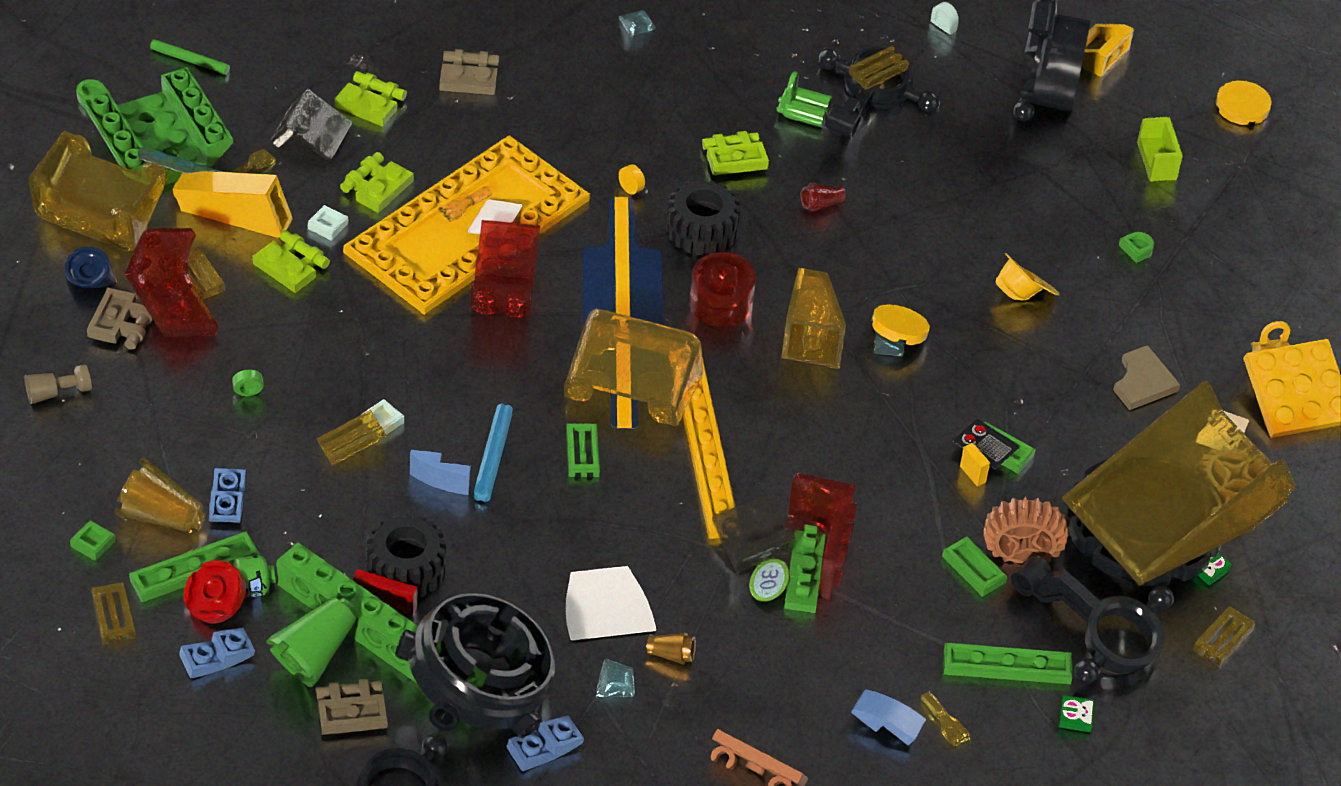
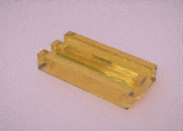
(875, 65)
(218, 284)
(348, 434)
(116, 632)
(1212, 651)

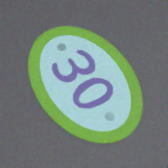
(769, 580)

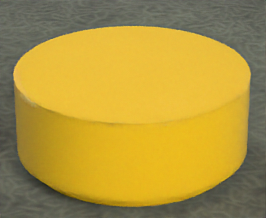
(631, 179)

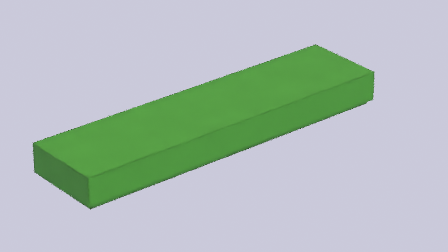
(174, 572)
(1007, 663)

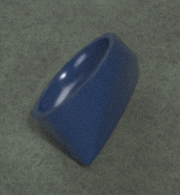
(89, 268)

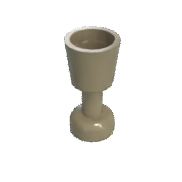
(46, 386)

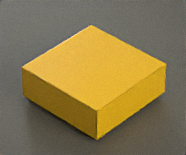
(975, 464)

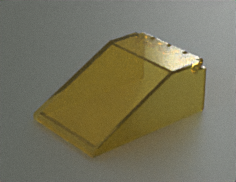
(1179, 489)

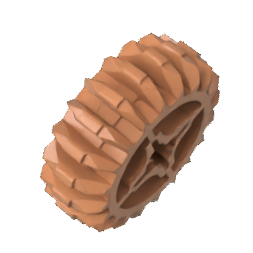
(1025, 530)

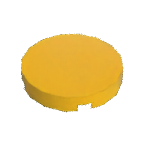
(1243, 102)
(900, 323)

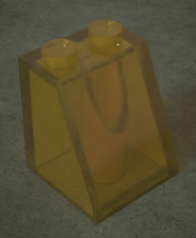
(814, 321)

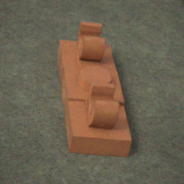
(757, 760)

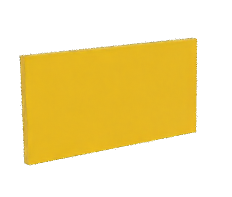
(433, 258)

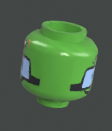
(256, 574)

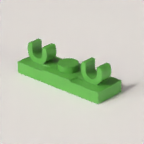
(805, 570)

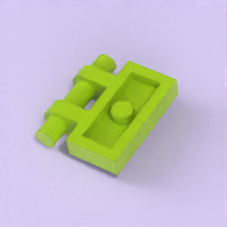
(367, 104)
(735, 153)
(383, 187)
(286, 267)

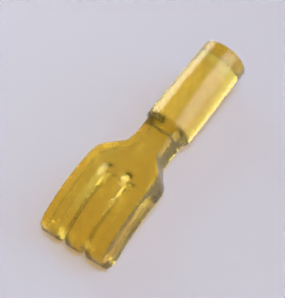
(256, 161)
(457, 207)
(951, 727)

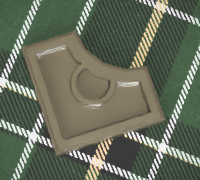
(1144, 379)

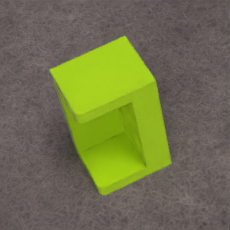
(1159, 149)

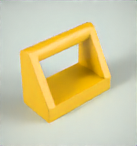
(1118, 43)

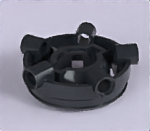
(446, 675)

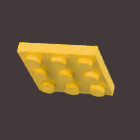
(1296, 387)

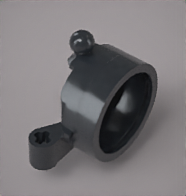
(1058, 52)

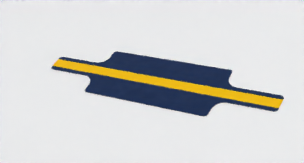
(623, 281)

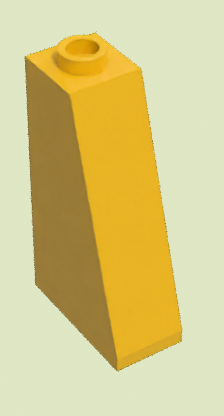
(235, 199)

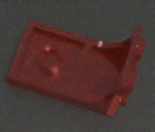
(505, 268)
(163, 283)
(831, 508)

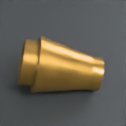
(673, 647)

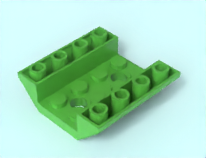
(181, 124)

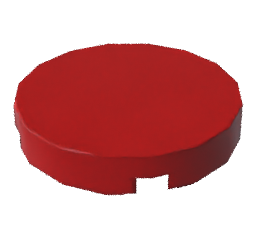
(214, 591)

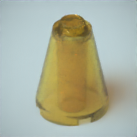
(159, 500)

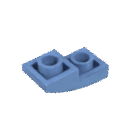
(449, 477)
(227, 495)
(222, 652)
(880, 710)
(548, 743)

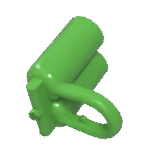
(803, 104)

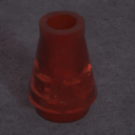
(821, 196)

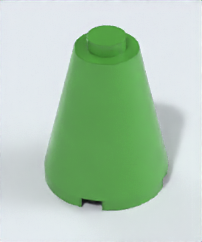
(313, 639)

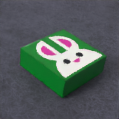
(1216, 569)
(1076, 713)

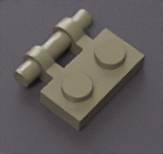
(466, 78)
(112, 317)
(351, 713)

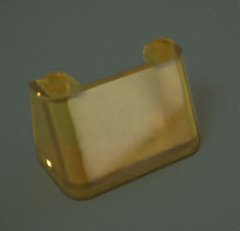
(95, 194)
(636, 362)

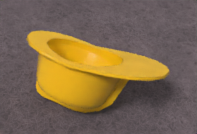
(1019, 282)

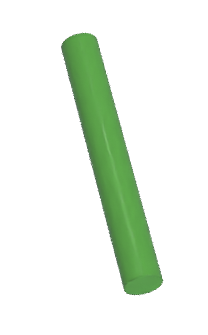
(190, 57)

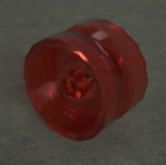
(722, 289)

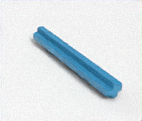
(493, 453)

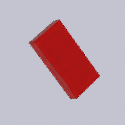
(392, 592)

